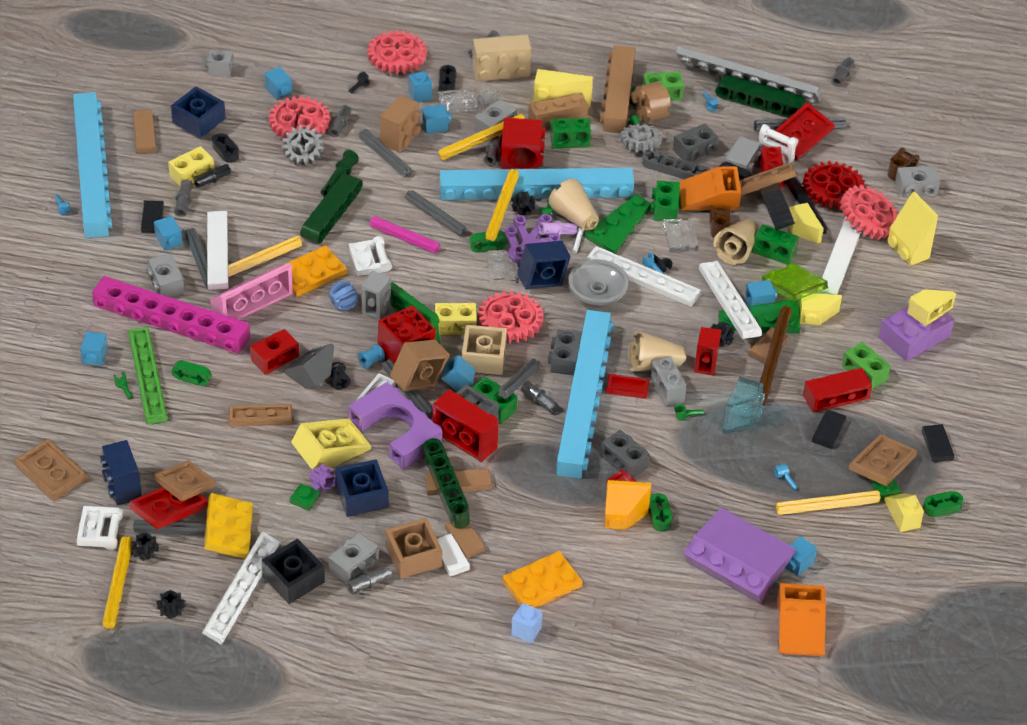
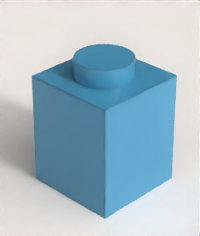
(278, 83)
(420, 86)
(435, 118)
(168, 233)
(760, 293)
(94, 348)
(458, 373)
(803, 557)

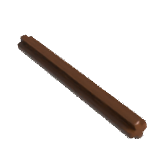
(775, 349)

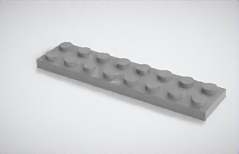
(724, 67)

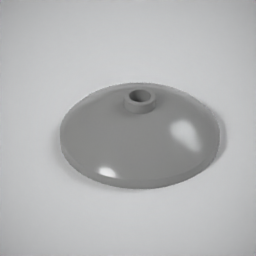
(598, 282)

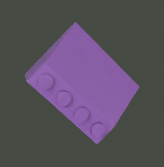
(739, 554)

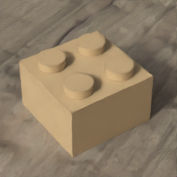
(485, 348)

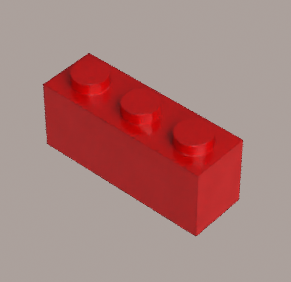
(837, 390)

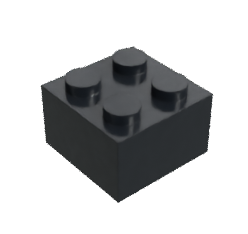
(293, 571)

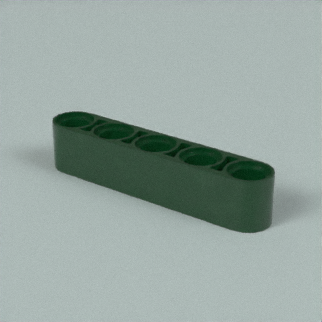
(759, 96)
(331, 208)
(446, 483)

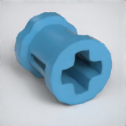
(371, 356)

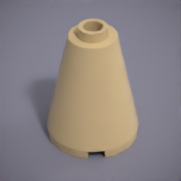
(574, 204)
(736, 241)
(650, 348)

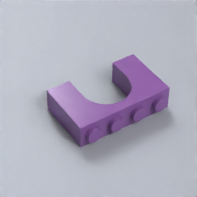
(390, 403)

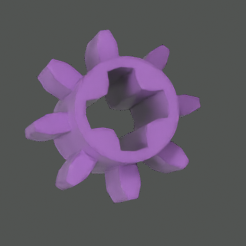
(322, 478)

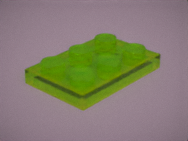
(795, 281)

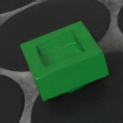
(885, 491)
(304, 497)

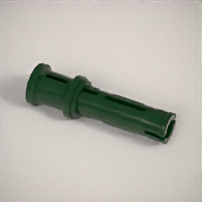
(343, 166)

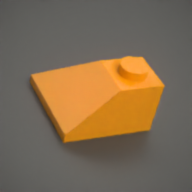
(626, 503)

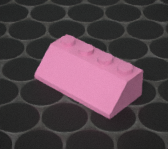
(254, 293)

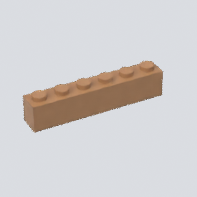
(618, 90)

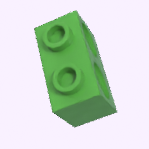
(670, 80)
(873, 365)

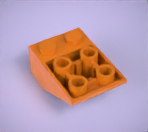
(713, 187)
(801, 619)

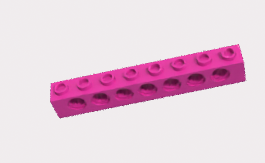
(171, 314)

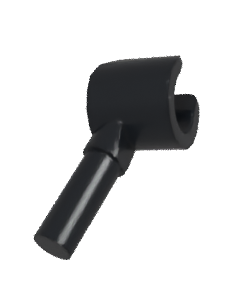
(362, 80)
(664, 263)

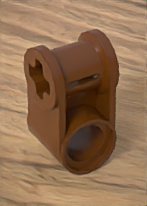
(901, 159)
(719, 219)

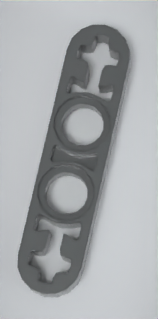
(676, 169)

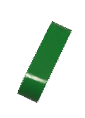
(487, 245)
(191, 373)
(940, 503)
(656, 512)

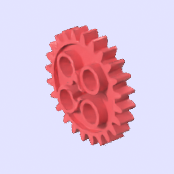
(396, 52)
(288, 115)
(868, 211)
(514, 312)

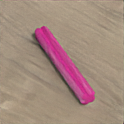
(404, 234)

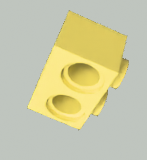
(190, 165)
(455, 317)

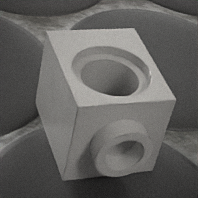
(220, 63)

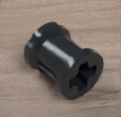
(336, 376)

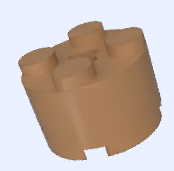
(651, 102)

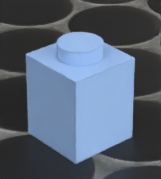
(526, 623)

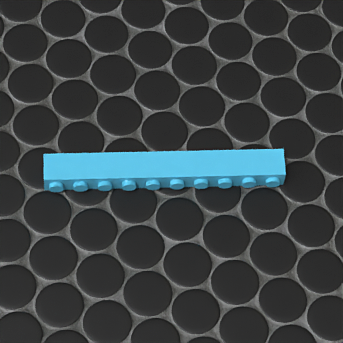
(91, 165)
(537, 182)
(584, 395)

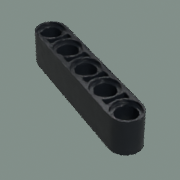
(777, 206)

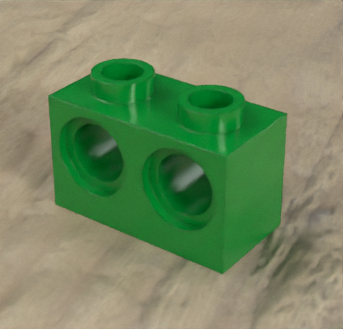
(570, 133)
(666, 200)
(775, 244)
(490, 389)

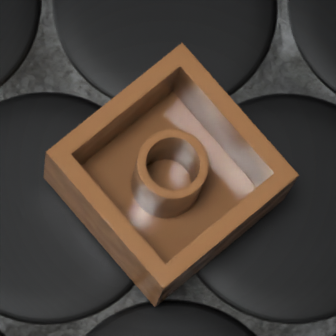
(400, 123)
(419, 365)
(413, 548)

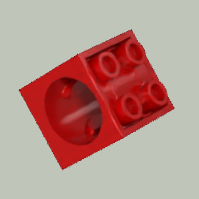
(522, 144)
(400, 328)

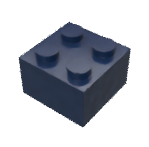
(198, 112)
(543, 264)
(120, 472)
(361, 488)

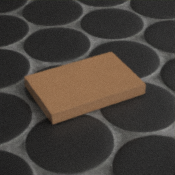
(883, 459)
(50, 469)

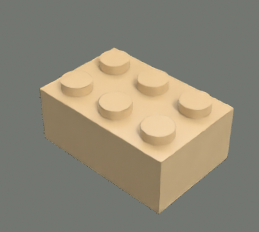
(501, 58)

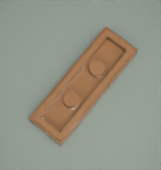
(144, 131)
(767, 178)
(260, 415)
(468, 479)

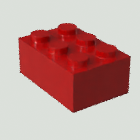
(466, 425)

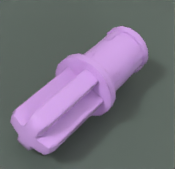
(557, 228)

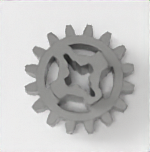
(641, 137)
(311, 141)

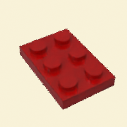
(808, 127)
(163, 508)

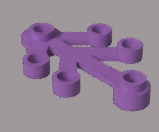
(515, 251)

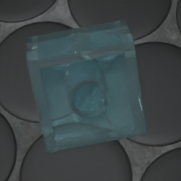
(743, 405)

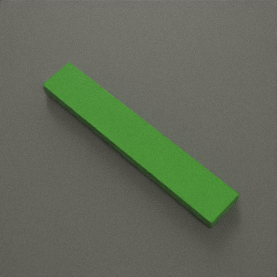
(147, 375)

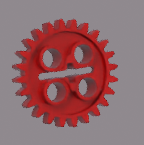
(830, 182)

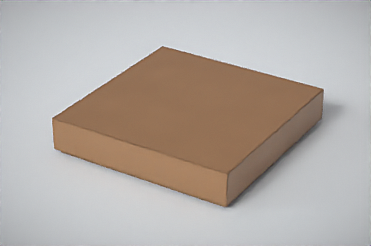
(185, 480)

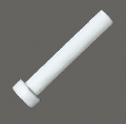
(580, 231)

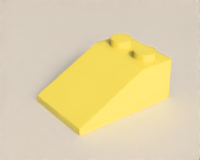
(558, 84)
(913, 230)
(329, 442)

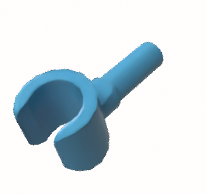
(711, 103)
(62, 206)
(649, 262)
(783, 471)

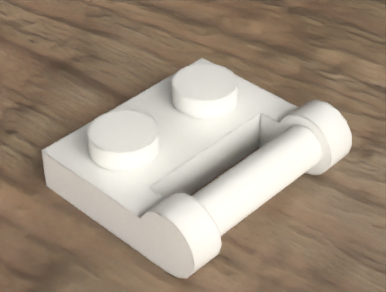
(787, 152)
(363, 258)
(92, 526)

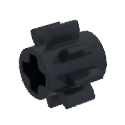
(523, 203)
(726, 333)
(144, 546)
(170, 604)

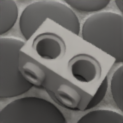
(668, 381)

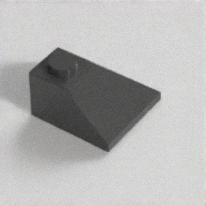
(312, 367)

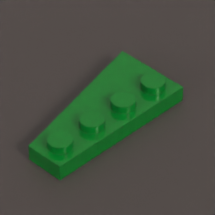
(615, 227)
(401, 299)
(767, 316)

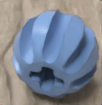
(343, 295)

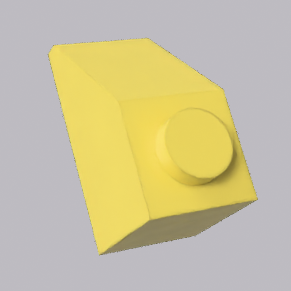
(806, 223)
(930, 305)
(818, 308)
(905, 511)

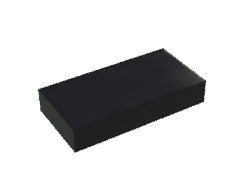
(151, 212)
(829, 428)
(937, 443)

